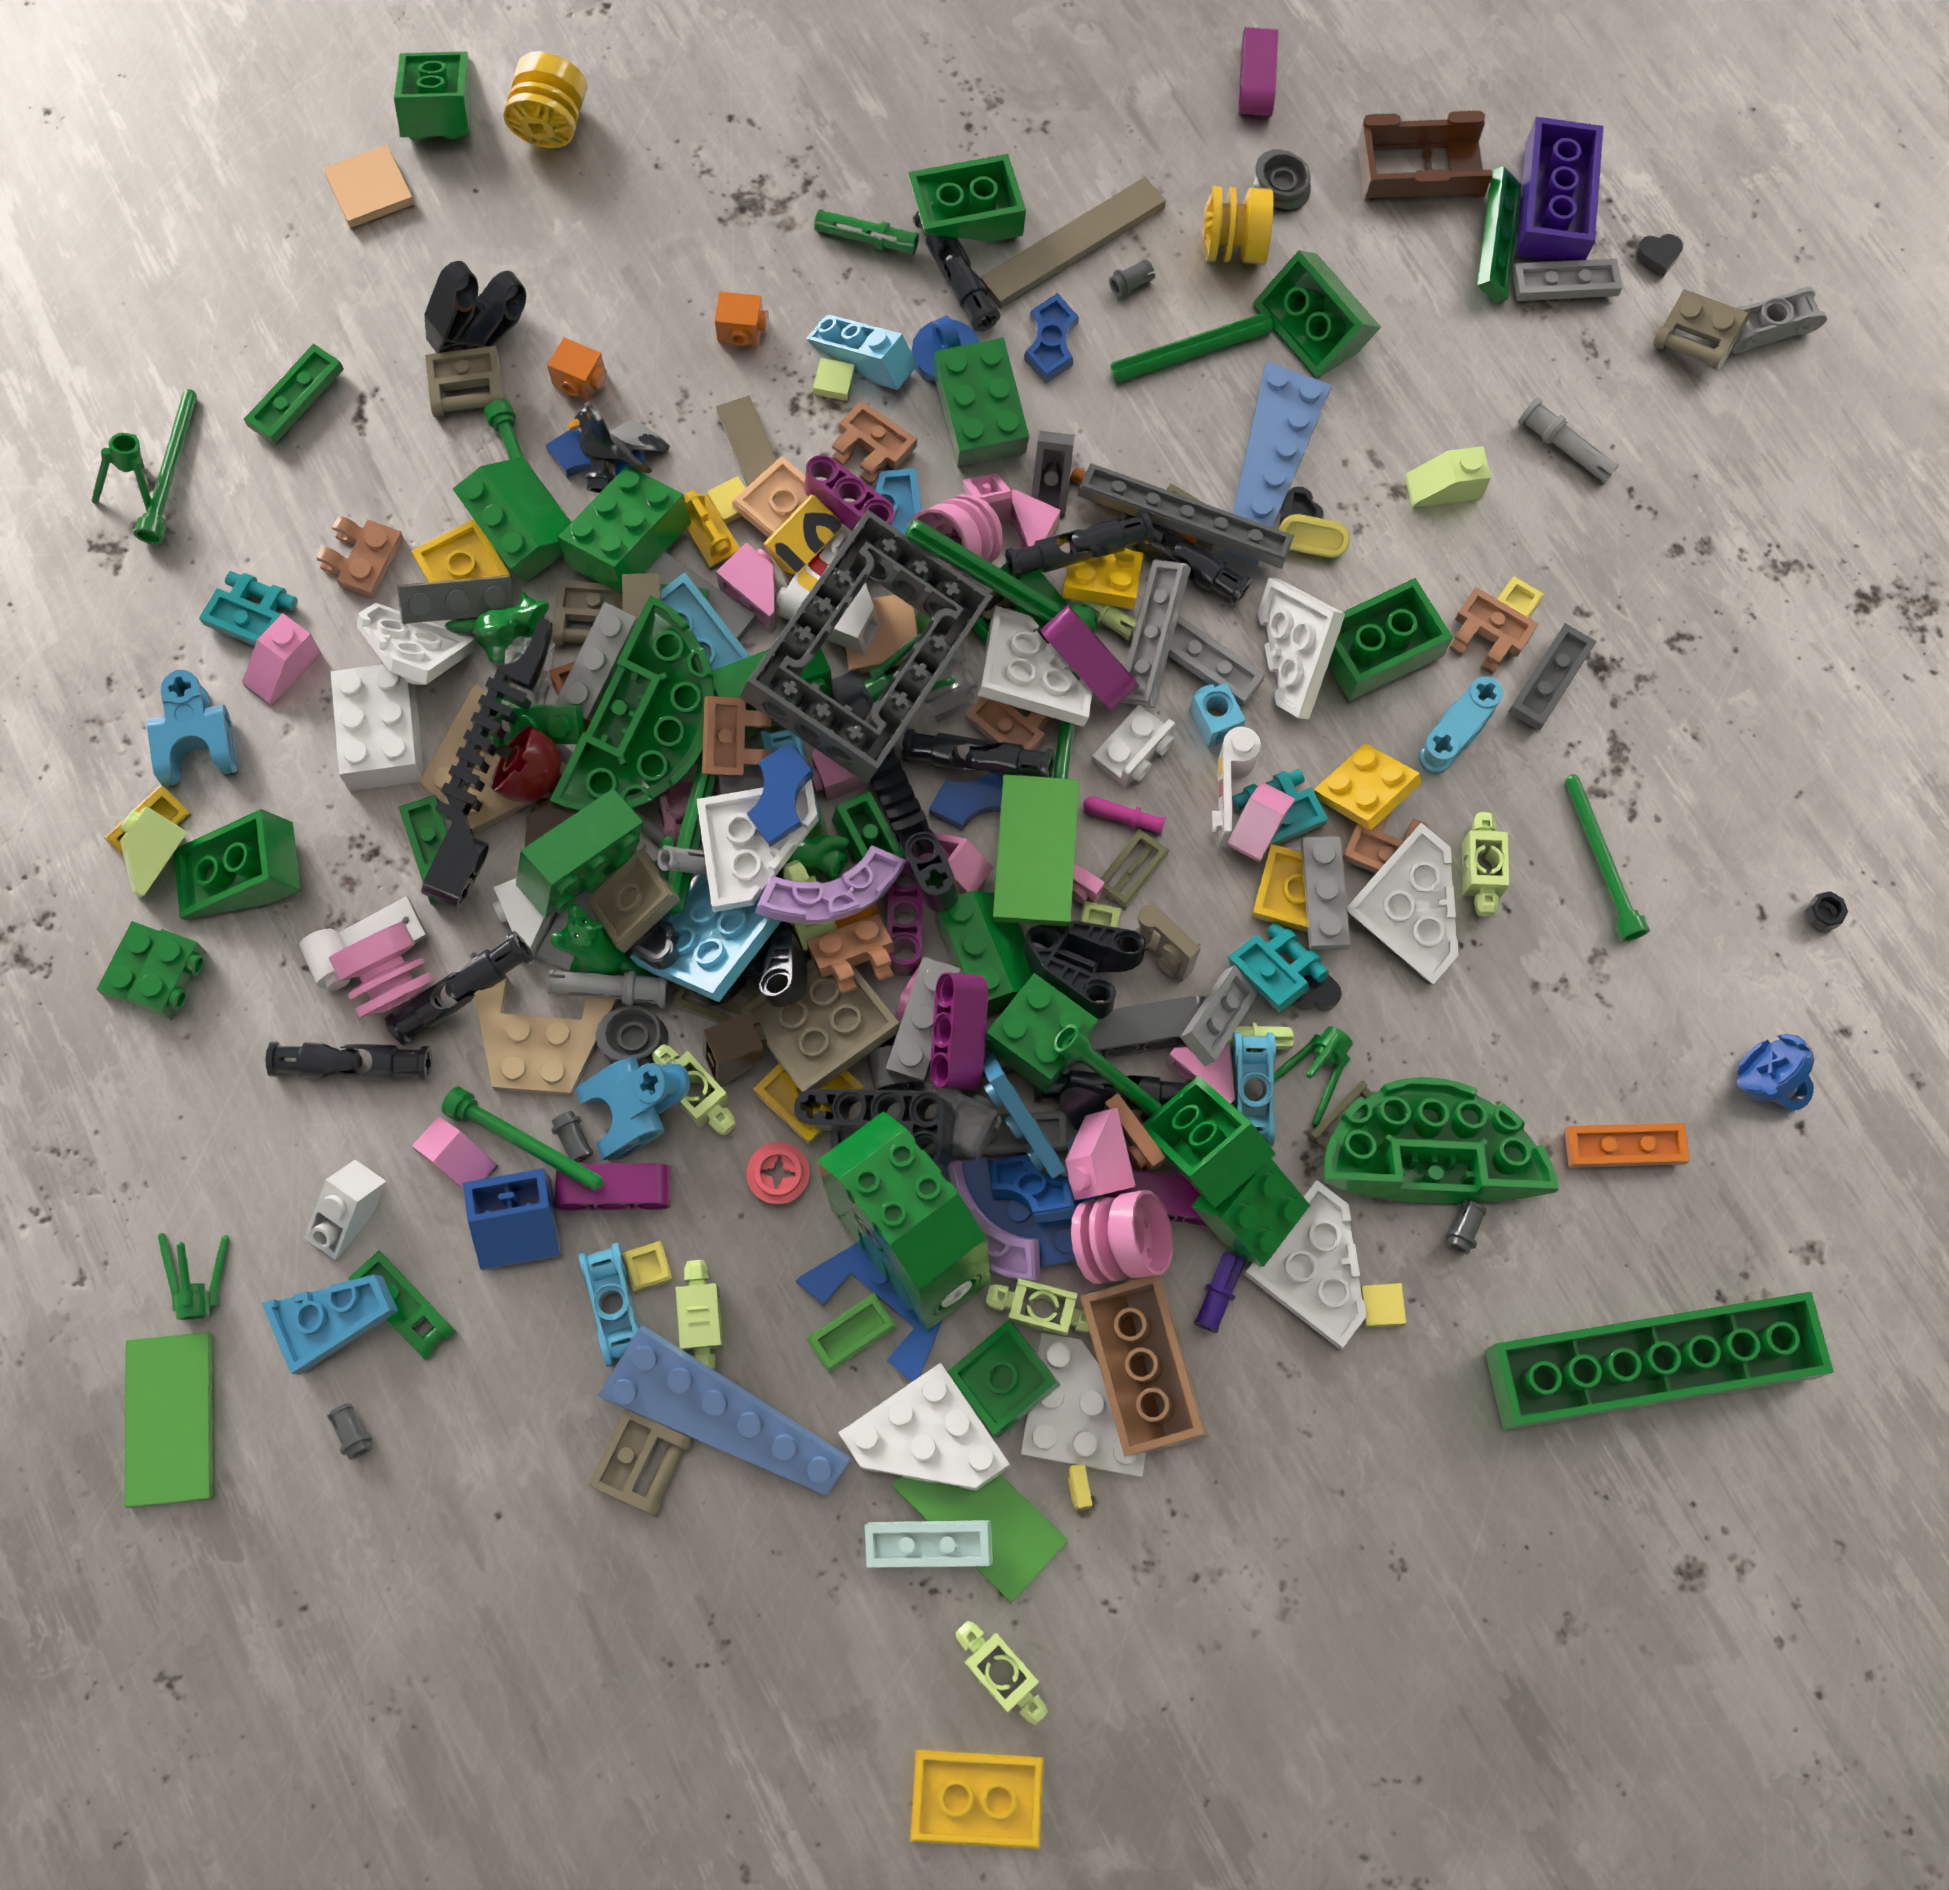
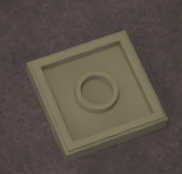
(632, 900)

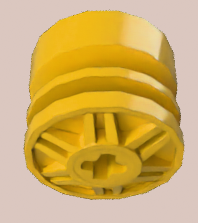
(545, 100)
(1238, 225)

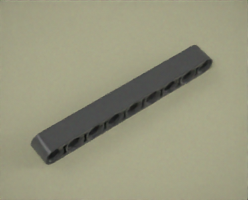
(1118, 1034)

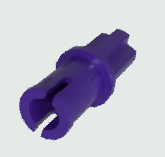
(1219, 1292)

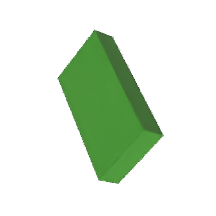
(851, 1333)

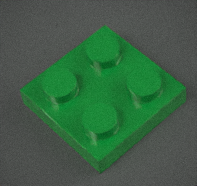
(1003, 1378)

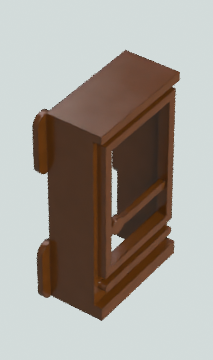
(1457, 134)

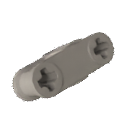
(1780, 319)

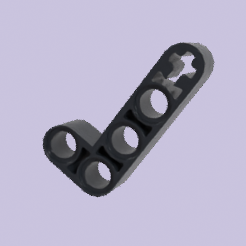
(912, 1115)

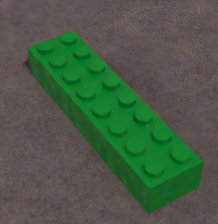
(1657, 1361)

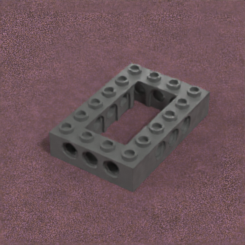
(915, 577)

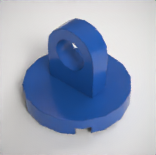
(936, 336)
(1776, 1070)

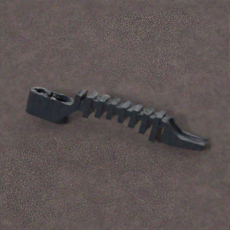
(903, 808)
(461, 853)

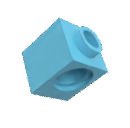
(1211, 727)

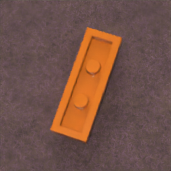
(1627, 1145)

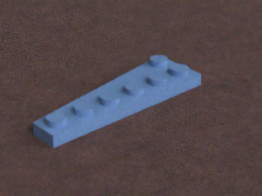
(1278, 439)
(699, 1402)

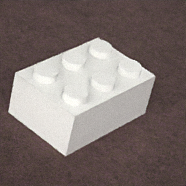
(376, 728)

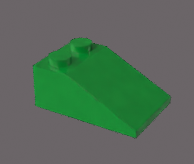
(433, 95)
(970, 199)
(237, 866)

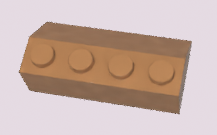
(1144, 1366)

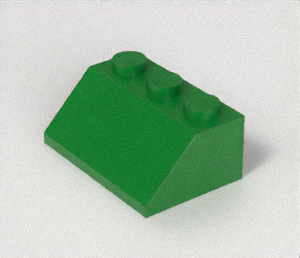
(1316, 313)
(515, 514)
(985, 947)

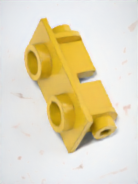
(709, 529)

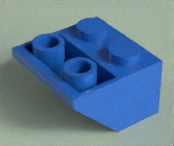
(512, 1219)

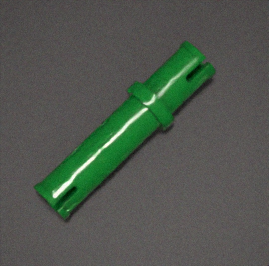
(905, 241)

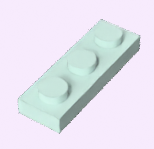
(928, 1544)

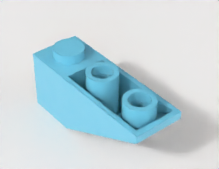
(876, 352)

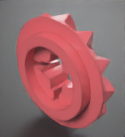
(765, 1160)

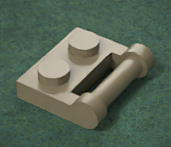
(1706, 320)
(462, 371)
(579, 603)
(1173, 949)
(628, 1456)

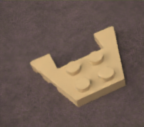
(494, 806)
(537, 1051)

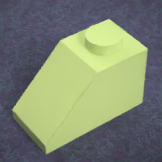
(1449, 478)
(147, 846)

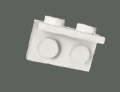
(1133, 745)

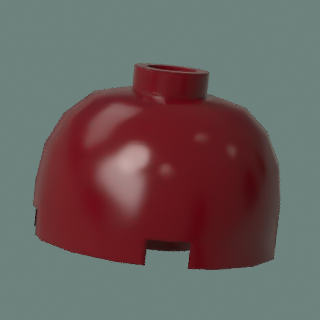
(529, 768)

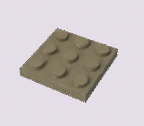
(823, 1029)

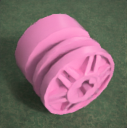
(968, 523)
(381, 969)
(1122, 1237)

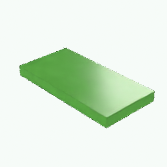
(1036, 850)
(168, 1420)
(1020, 1534)

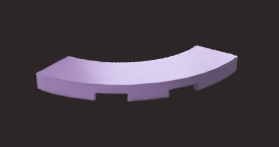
(835, 899)
(1008, 1253)

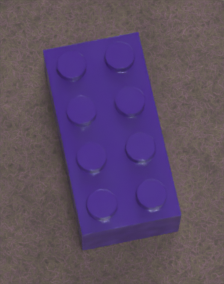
(1559, 190)

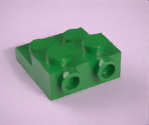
(152, 970)

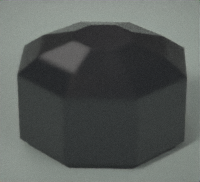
(1826, 911)

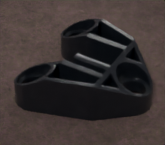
(461, 319)
(1077, 953)
(777, 966)

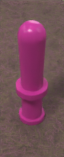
(1106, 809)

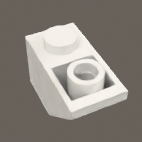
(858, 623)
(521, 915)
(344, 1208)

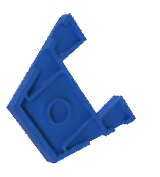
(1017, 1219)
(854, 1261)

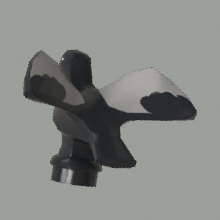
(612, 447)

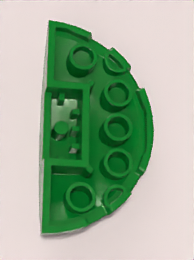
(648, 719)
(1435, 1146)

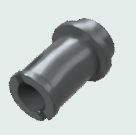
(1125, 281)
(572, 1136)
(1465, 1229)
(350, 1432)

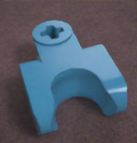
(189, 726)
(635, 1100)

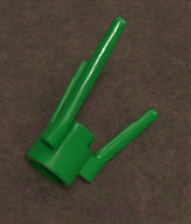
(126, 455)
(879, 680)
(1330, 1050)
(189, 1299)

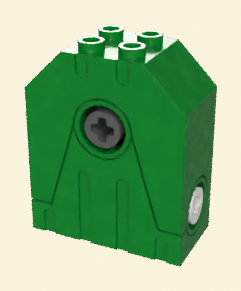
(907, 1218)

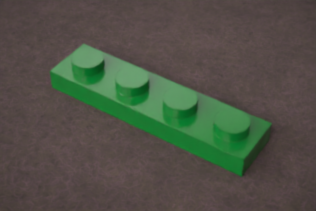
(1499, 235)

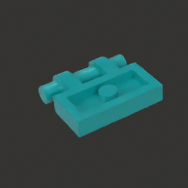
(241, 618)
(1303, 815)
(1270, 973)

